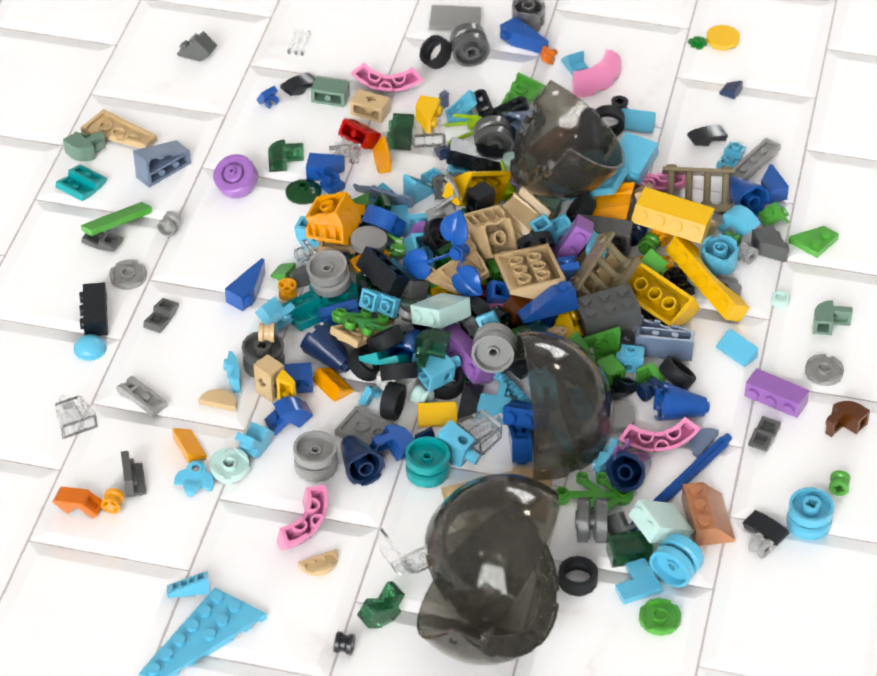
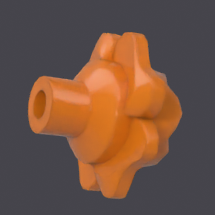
(547, 55)

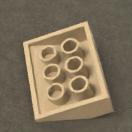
(529, 270)

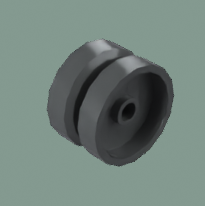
(469, 44)
(494, 132)
(254, 350)
(591, 520)

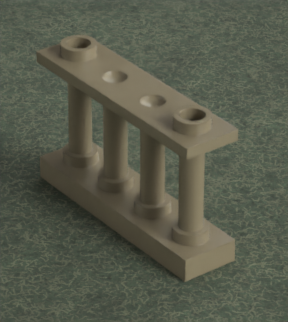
(725, 172)
(620, 277)

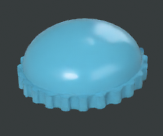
(90, 347)

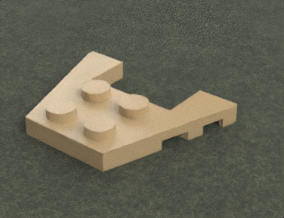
(443, 275)

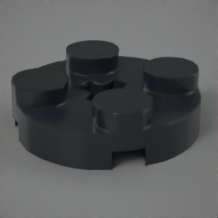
(432, 235)
(541, 237)

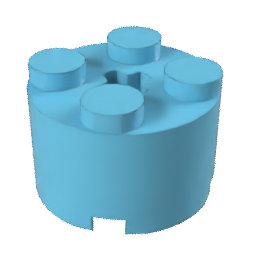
(720, 254)

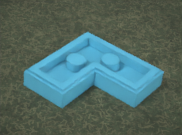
(642, 582)

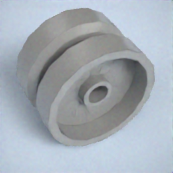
(328, 273)
(493, 347)
(315, 455)

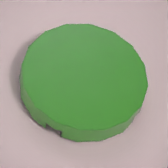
(659, 617)

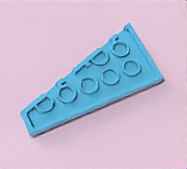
(204, 632)

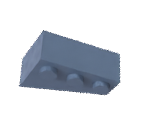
(160, 161)
(665, 340)

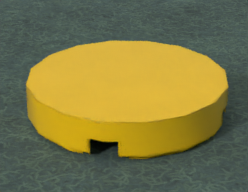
(723, 37)

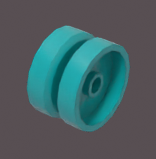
(427, 462)

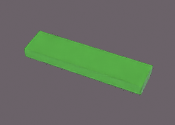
(116, 218)

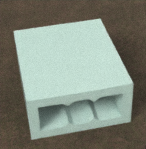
(440, 310)
(659, 520)

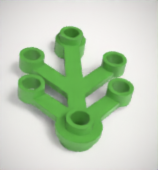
(362, 320)
(617, 497)

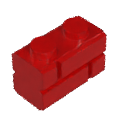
(359, 133)

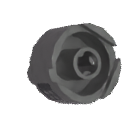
(530, 12)

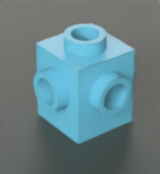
(631, 357)

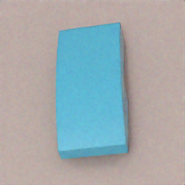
(732, 155)
(379, 302)
(233, 372)
(599, 464)

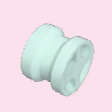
(421, 395)

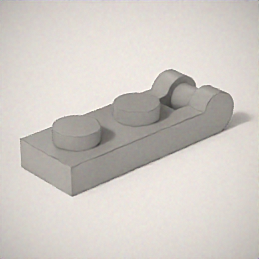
(142, 395)

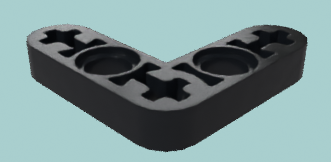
(514, 103)

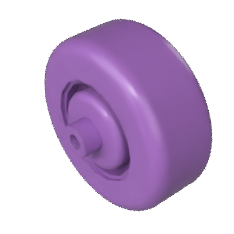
(235, 176)

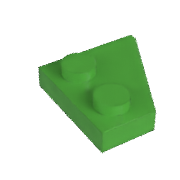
(815, 240)

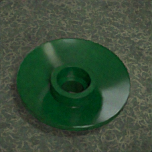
(303, 191)

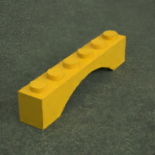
(724, 300)

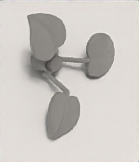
(438, 211)

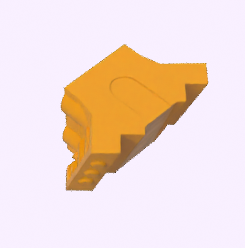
(616, 205)
(333, 218)

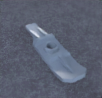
(394, 199)

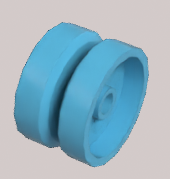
(810, 513)
(676, 560)

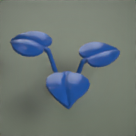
(452, 229)

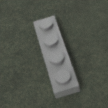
(756, 158)

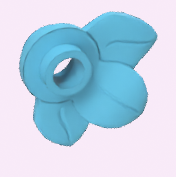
(194, 480)

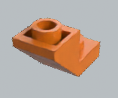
(70, 498)

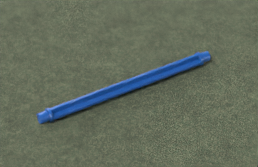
(694, 469)

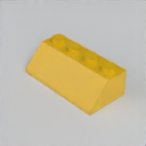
(496, 179)
(673, 215)
(662, 297)

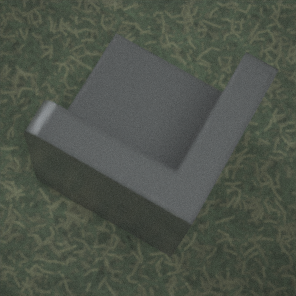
(618, 523)

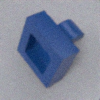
(267, 96)
(332, 183)

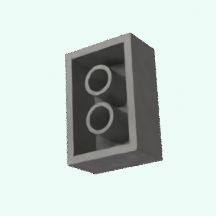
(622, 228)
(609, 310)

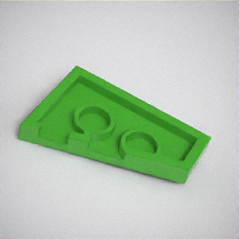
(524, 87)
(604, 343)

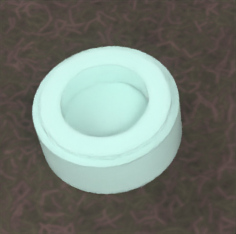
(780, 299)

